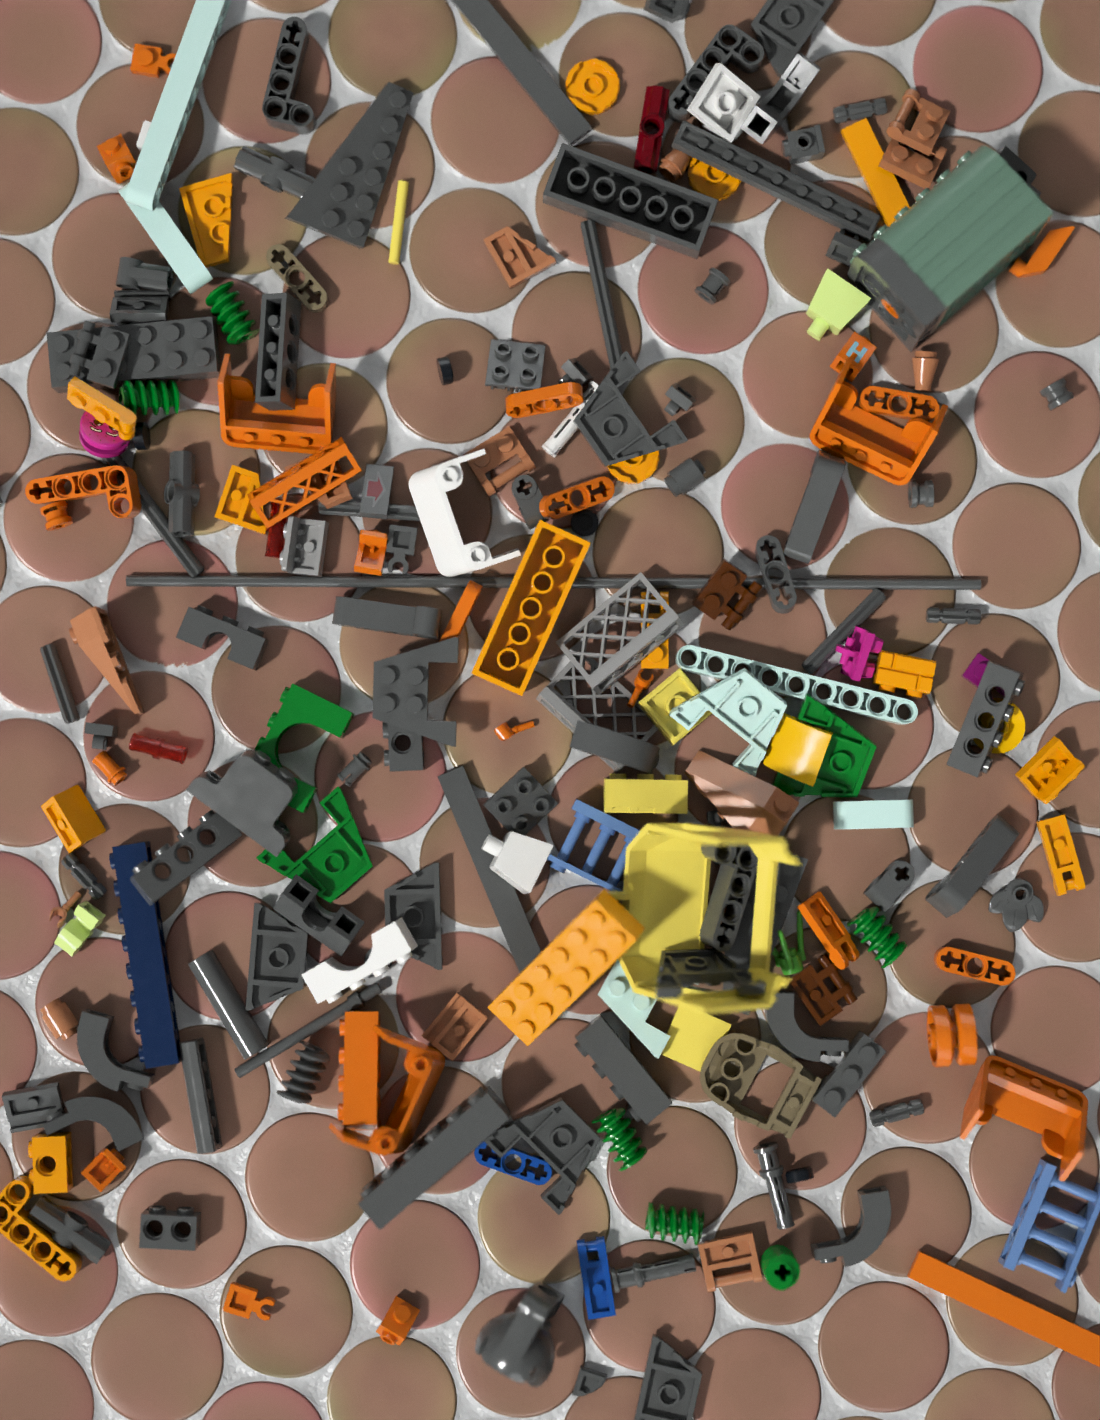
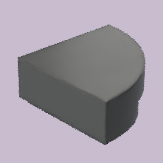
(588, 1381)

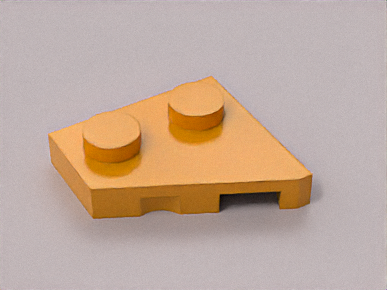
(234, 502)

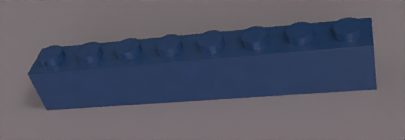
(147, 961)

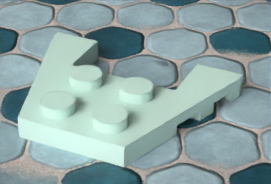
(742, 705)
(632, 1009)

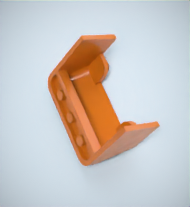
(255, 427)
(870, 440)
(424, 1069)
(1033, 1103)

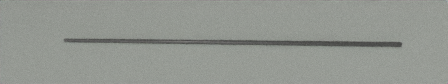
(505, 582)

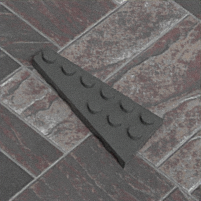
(351, 182)

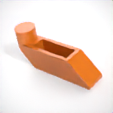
(1043, 254)

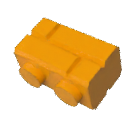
(904, 673)

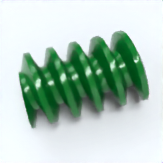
(230, 315)
(149, 395)
(878, 935)
(620, 1137)
(674, 1223)
(780, 1257)

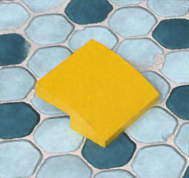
(797, 749)

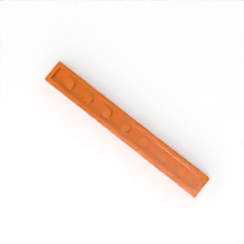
(1006, 1307)

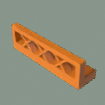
(299, 473)

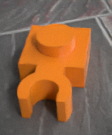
(150, 60)
(242, 1302)

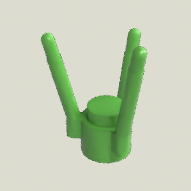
(789, 959)

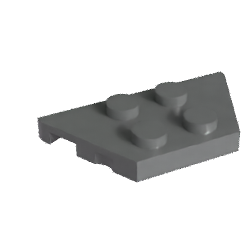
(785, 27)
(419, 904)
(276, 958)
(668, 1385)

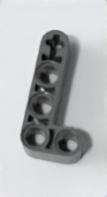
(723, 54)
(290, 74)
(814, 506)
(387, 617)
(973, 868)
(712, 931)

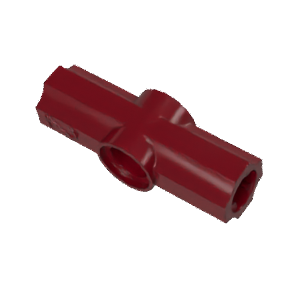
(653, 114)

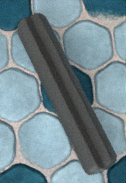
(59, 683)

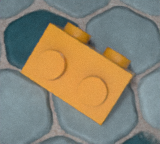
(1049, 770)

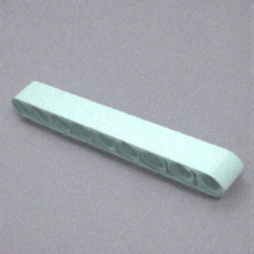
(176, 103)
(809, 682)

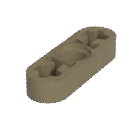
(278, 268)

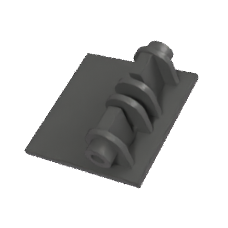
(515, 365)
(520, 803)

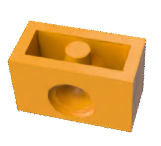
(58, 1147)

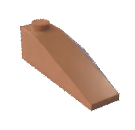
(98, 641)
(740, 797)

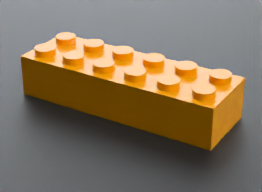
(531, 607)
(566, 967)

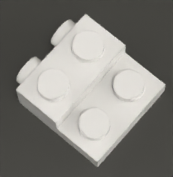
(723, 103)

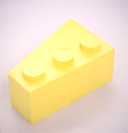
(645, 794)

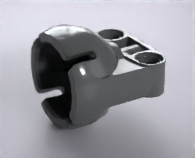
(522, 1338)

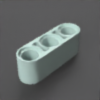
(873, 814)

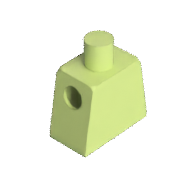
(834, 305)

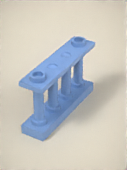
(608, 827)
(1025, 1228)

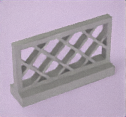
(635, 650)
(569, 715)

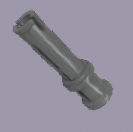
(771, 1172)
(639, 1274)

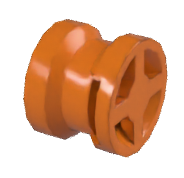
(56, 515)

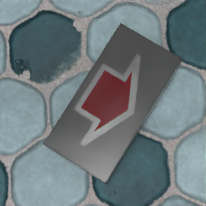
(376, 491)

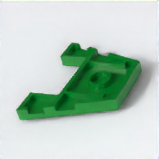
(844, 761)
(332, 862)

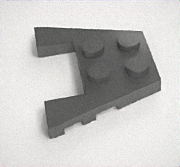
(612, 425)
(402, 690)
(700, 966)
(558, 1138)

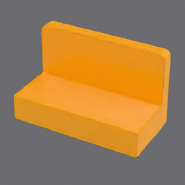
(73, 818)

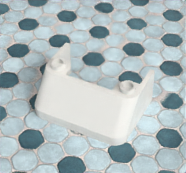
(438, 522)

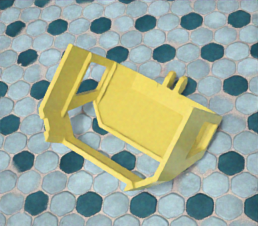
(669, 896)

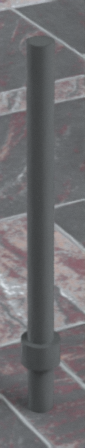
(354, 1002)

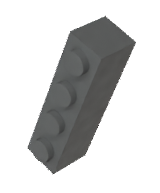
(623, 1069)

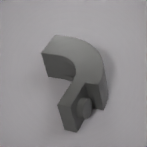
(781, 100)
(615, 747)
(785, 1029)
(97, 1056)
(103, 1111)
(868, 1234)

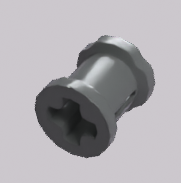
(712, 286)

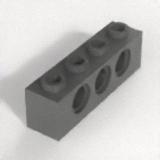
(278, 351)
(962, 755)
(403, 760)
(154, 888)

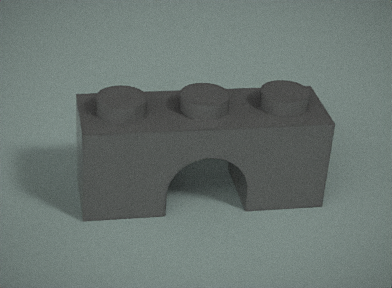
(200, 627)
(301, 907)
(849, 1074)

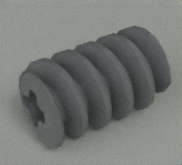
(304, 1074)

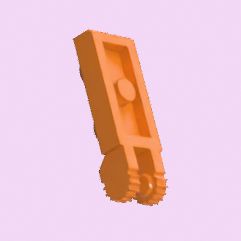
(829, 930)

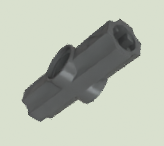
(272, 172)
(181, 493)
(69, 1229)

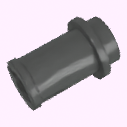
(355, 768)

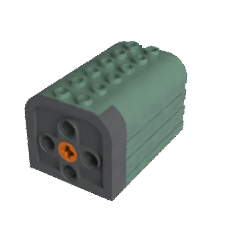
(948, 245)

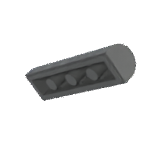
(228, 1004)
(200, 1095)

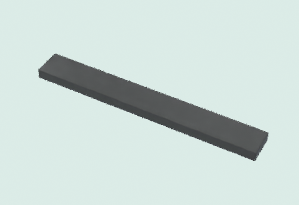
(524, 68)
(775, 181)
(500, 893)

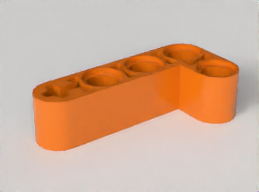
(82, 489)

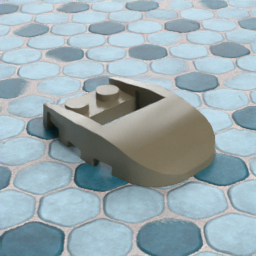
(733, 1066)

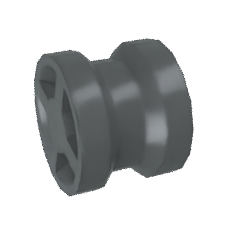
(1057, 394)
(920, 493)

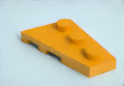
(209, 216)

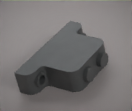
(250, 798)

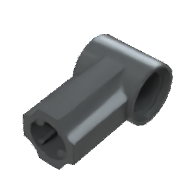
(136, 274)

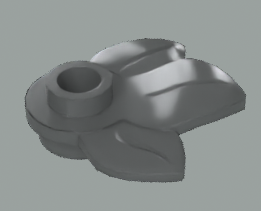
(1017, 909)

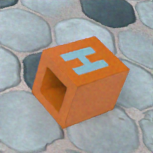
(859, 350)

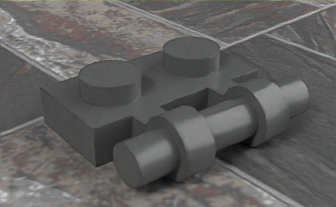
(108, 356)

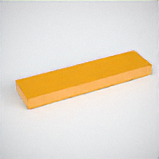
(880, 182)

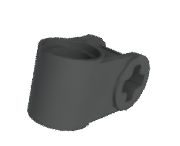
(529, 503)
(886, 889)

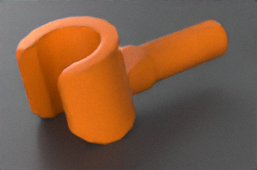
(640, 685)
(504, 732)

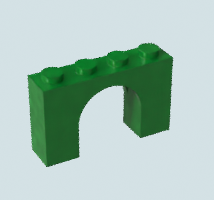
(302, 708)

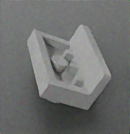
(304, 546)

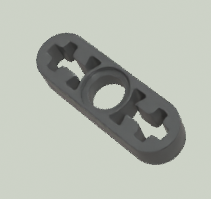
(762, 558)

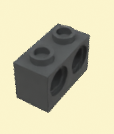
(170, 1237)

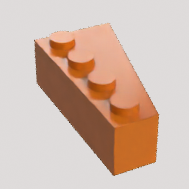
(361, 1071)

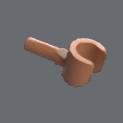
(62, 911)

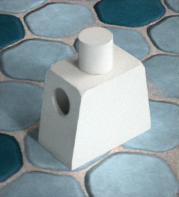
(517, 859)

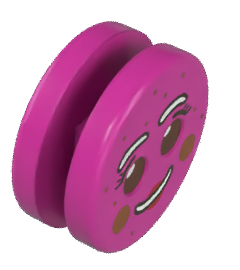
(100, 438)

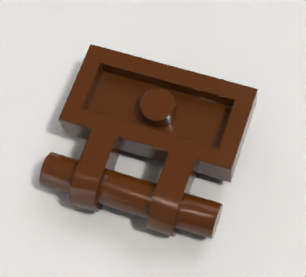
(721, 588)
(815, 994)

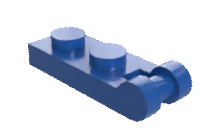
(596, 1279)

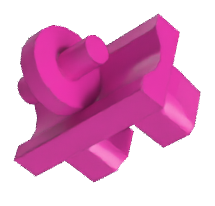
(856, 653)

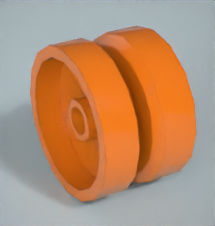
(951, 1035)

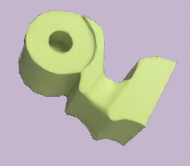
(80, 928)

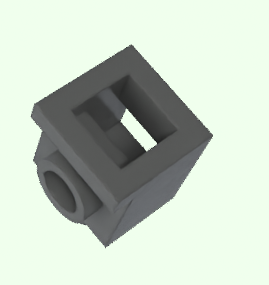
(799, 154)

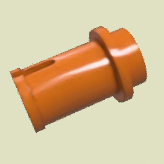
(110, 768)

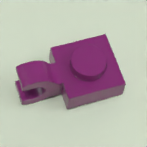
(976, 670)

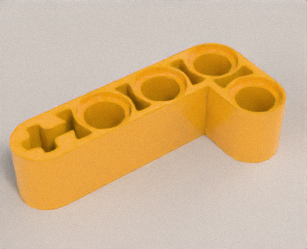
(30, 1244)

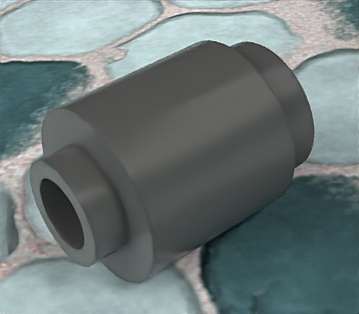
(685, 477)

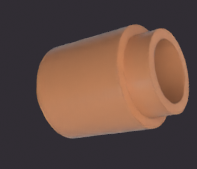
(59, 1019)

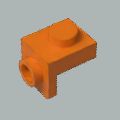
(117, 158)
(371, 552)
(104, 1168)
(397, 1321)

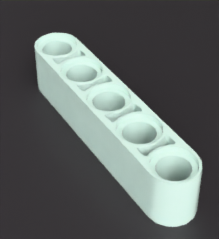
(172, 245)

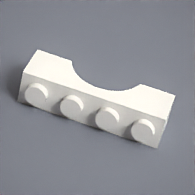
(332, 977)

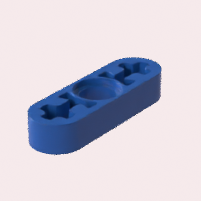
(529, 1177)

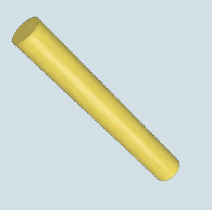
(398, 222)

